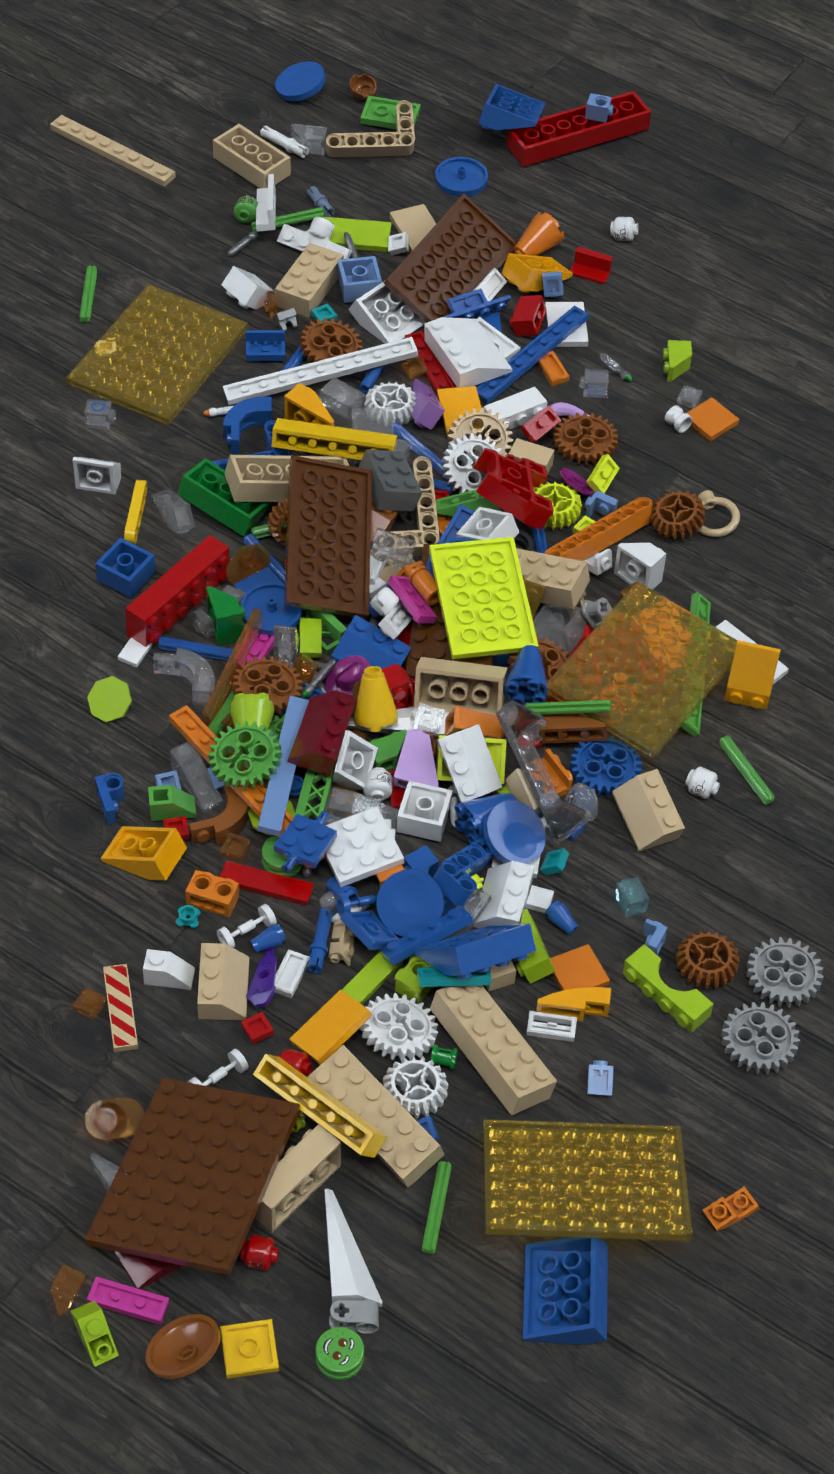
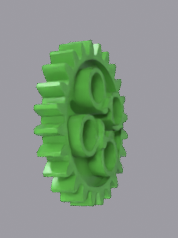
(245, 755)

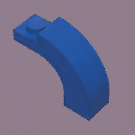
(244, 415)

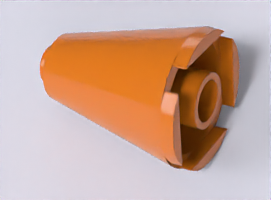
(539, 236)

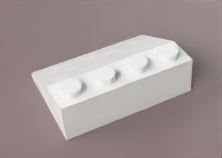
(385, 314)
(465, 350)

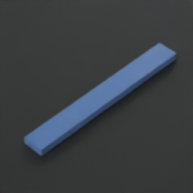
(280, 783)

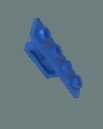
(474, 304)

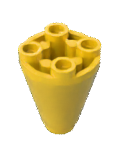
(374, 701)

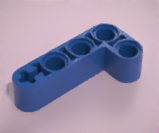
(456, 871)

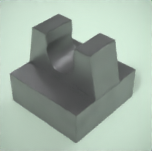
(284, 317)

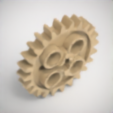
(465, 426)

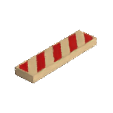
(120, 1008)

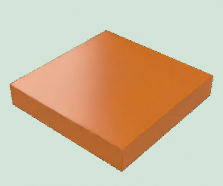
(712, 419)
(579, 969)

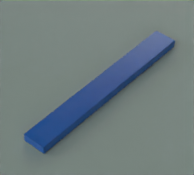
(533, 353)

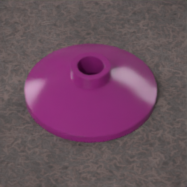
(576, 482)

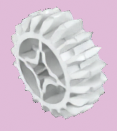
(394, 396)
(411, 1078)

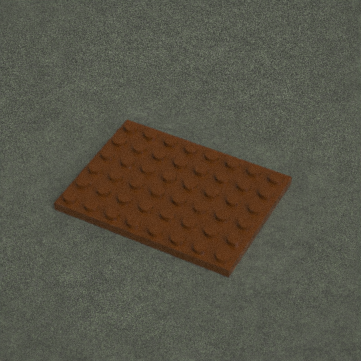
(194, 1176)

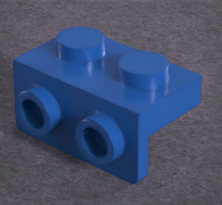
(265, 345)

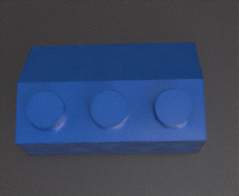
(371, 643)

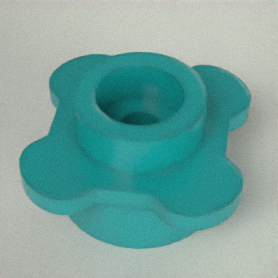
(188, 911)

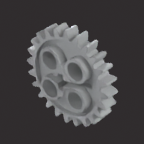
(784, 972)
(760, 1038)

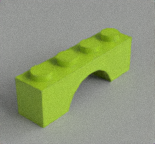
(687, 1007)

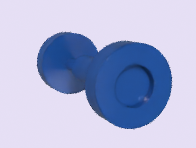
(343, 903)

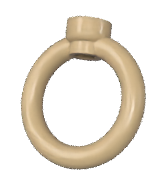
(709, 501)

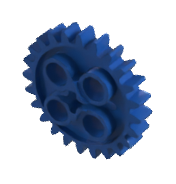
(604, 764)

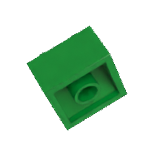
(226, 616)

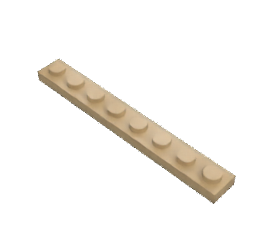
(112, 150)

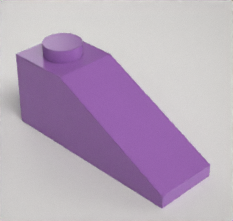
(427, 406)

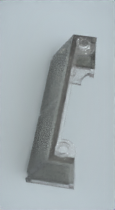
(522, 730)

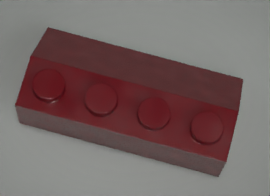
(322, 731)

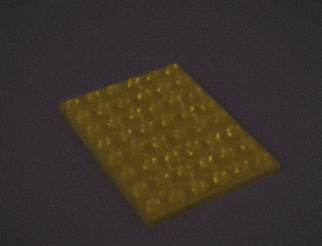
(157, 354)
(651, 666)
(585, 1180)

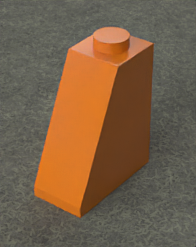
(463, 718)

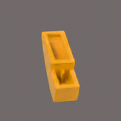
(577, 1002)

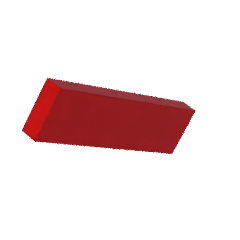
(269, 883)

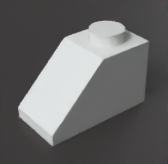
(167, 970)

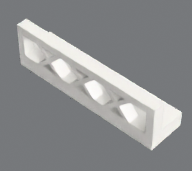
(266, 206)

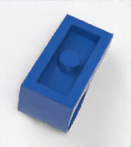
(110, 792)

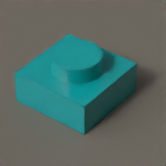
(322, 312)
(554, 861)

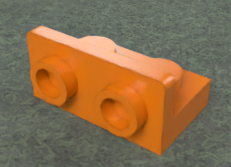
(559, 776)

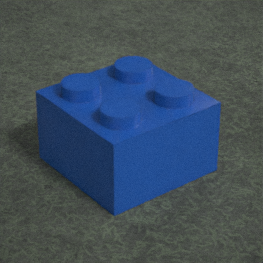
(125, 567)

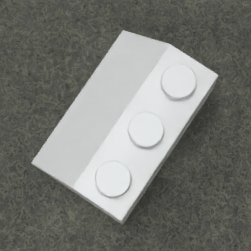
(469, 763)
(509, 889)

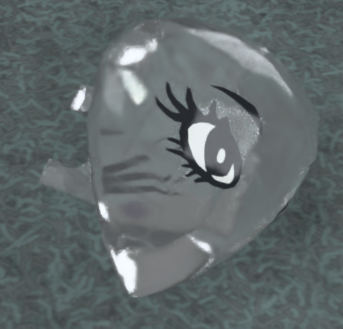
(583, 796)

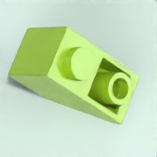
(677, 357)
(94, 1333)

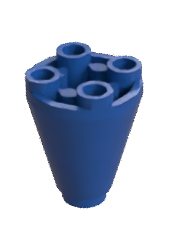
(527, 678)
(473, 812)

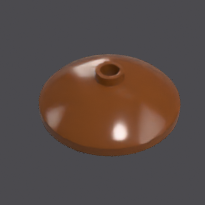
(183, 1346)

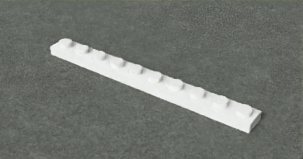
(321, 370)

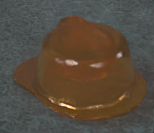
(247, 561)
(113, 1118)

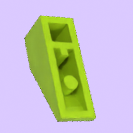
(538, 962)

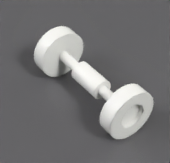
(266, 916)
(237, 1061)

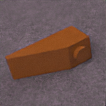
(572, 728)

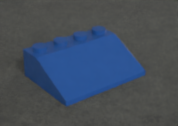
(510, 110)
(479, 949)
(566, 1291)

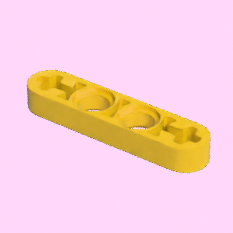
(136, 511)

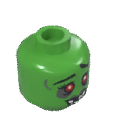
(245, 209)

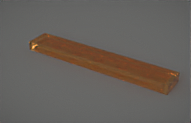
(237, 656)

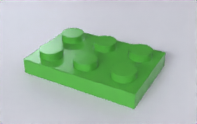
(382, 112)

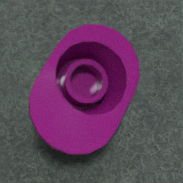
(346, 674)

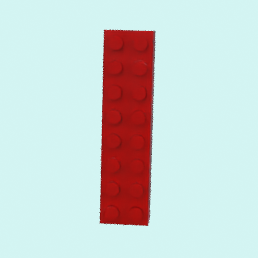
(571, 131)

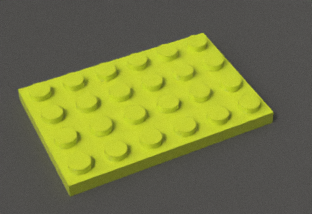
(482, 597)

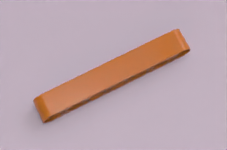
(605, 531)

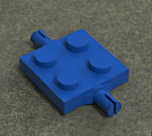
(305, 841)

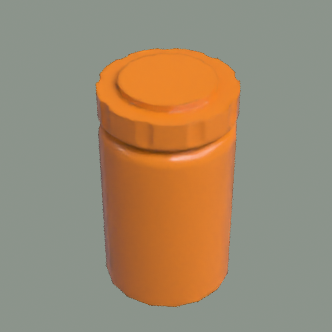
(424, 584)

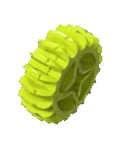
(565, 504)

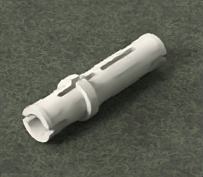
(290, 144)

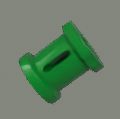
(444, 1056)

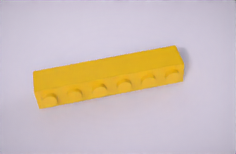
(329, 439)
(320, 1105)

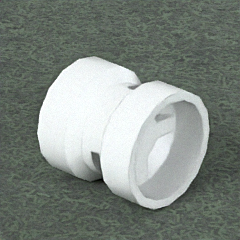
(679, 419)

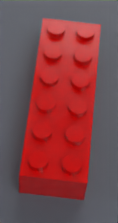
(177, 592)

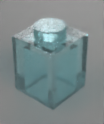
(631, 896)

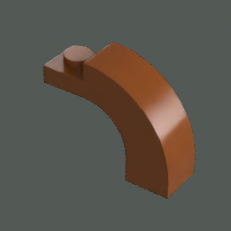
(230, 820)

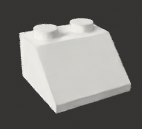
(246, 288)
(96, 475)
(489, 524)
(640, 563)
(354, 761)
(424, 811)

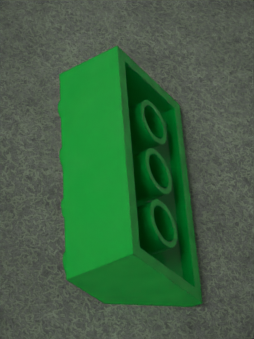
(209, 491)

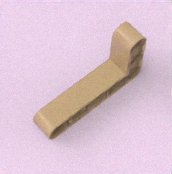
(377, 139)
(423, 514)

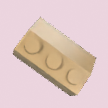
(648, 810)
(222, 983)

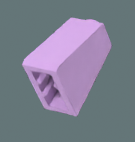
(416, 760)

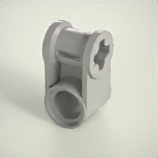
(597, 611)
(357, 1315)

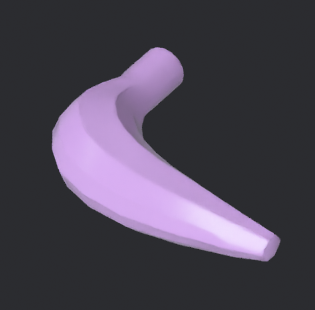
(565, 409)

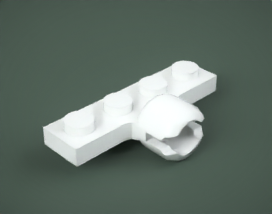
(318, 234)
(395, 614)

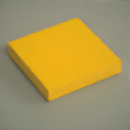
(249, 1348)

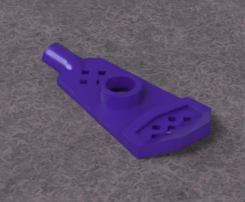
(263, 987)

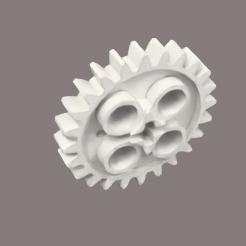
(458, 474)
(399, 1027)

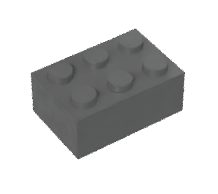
(392, 480)

